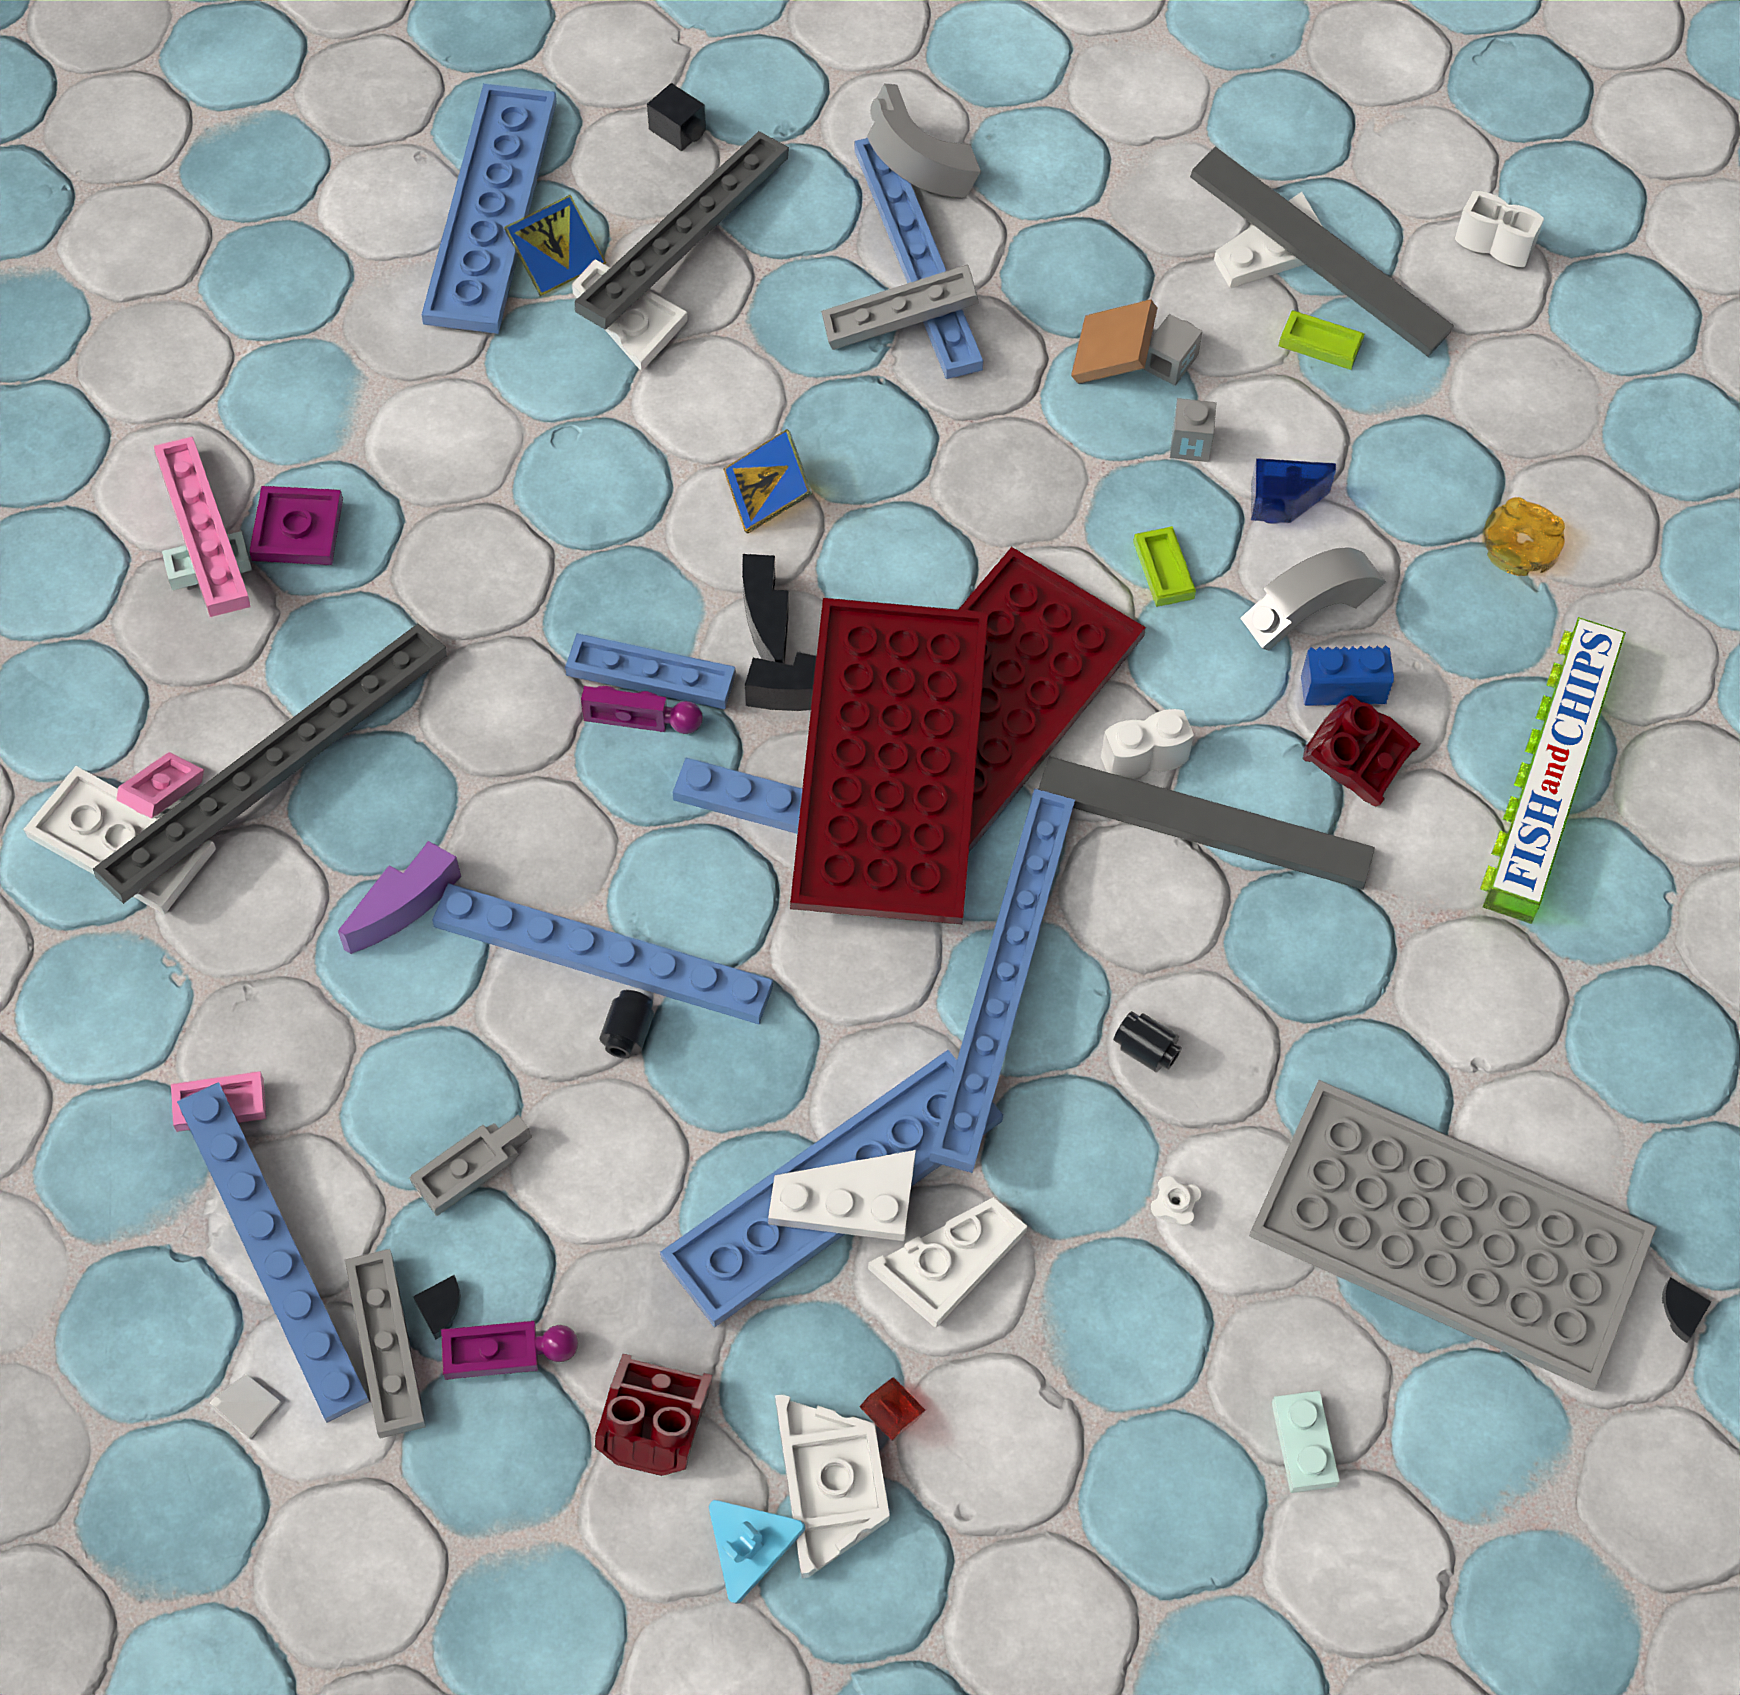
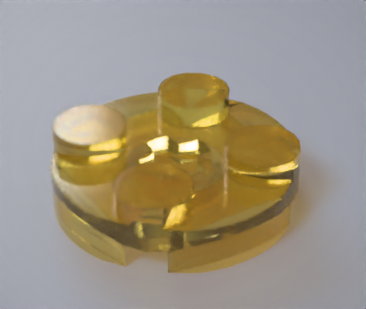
(1525, 518)

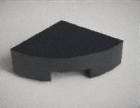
(439, 1305)
(1683, 1308)

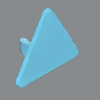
(749, 1544)

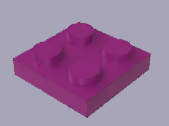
(296, 525)

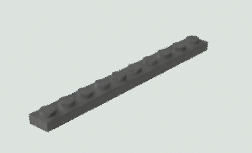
(268, 763)

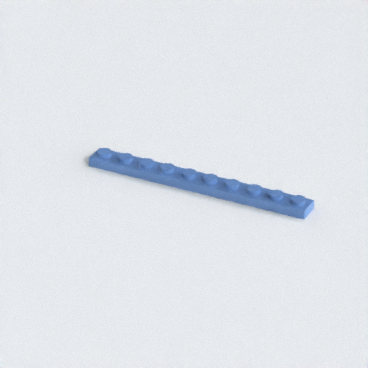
(1001, 983)

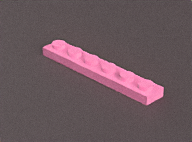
(201, 527)

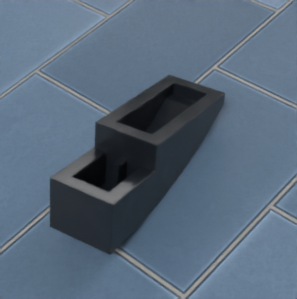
(765, 607)
(781, 685)

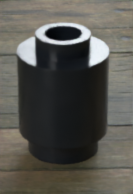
(627, 1024)
(1148, 1041)

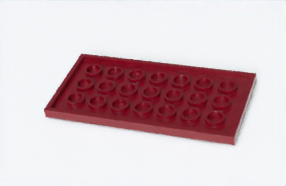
(1043, 666)
(890, 762)

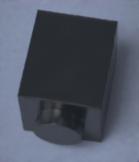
(676, 117)

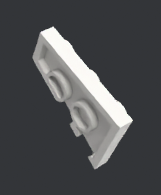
(1256, 255)
(644, 326)
(847, 1198)
(948, 1263)

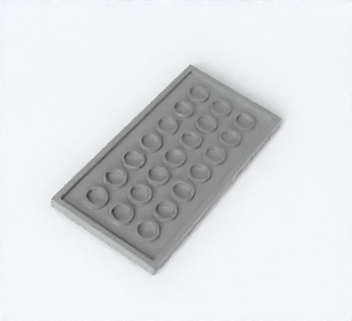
(1455, 1234)

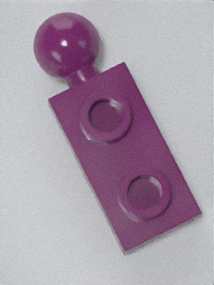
(638, 710)
(503, 1348)

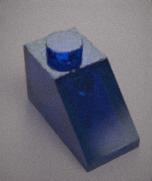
(1288, 488)

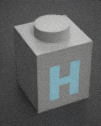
(1173, 349)
(1193, 430)

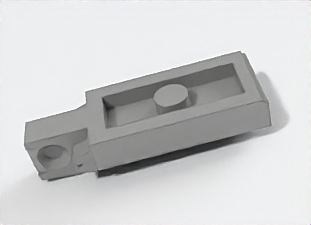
(469, 1163)

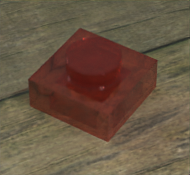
(892, 1408)

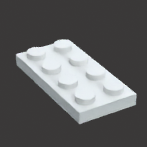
(89, 825)

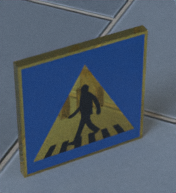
(554, 244)
(767, 481)

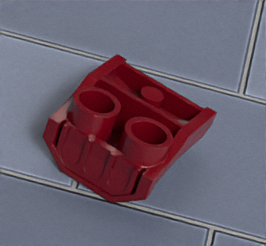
(1360, 748)
(651, 1416)

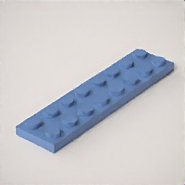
(491, 192)
(741, 1256)

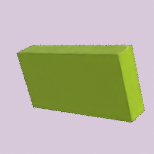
(1321, 339)
(1164, 566)

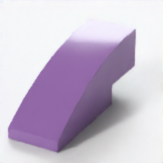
(399, 898)

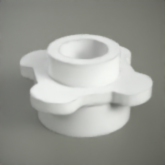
(1175, 1213)

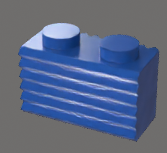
(1338, 673)

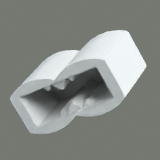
(1499, 228)
(1153, 744)

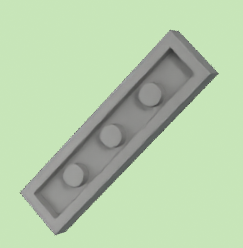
(900, 307)
(385, 1344)

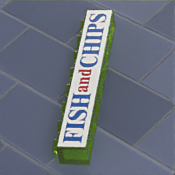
(1554, 770)

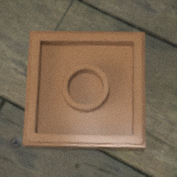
(1114, 341)

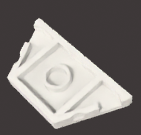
(831, 1480)

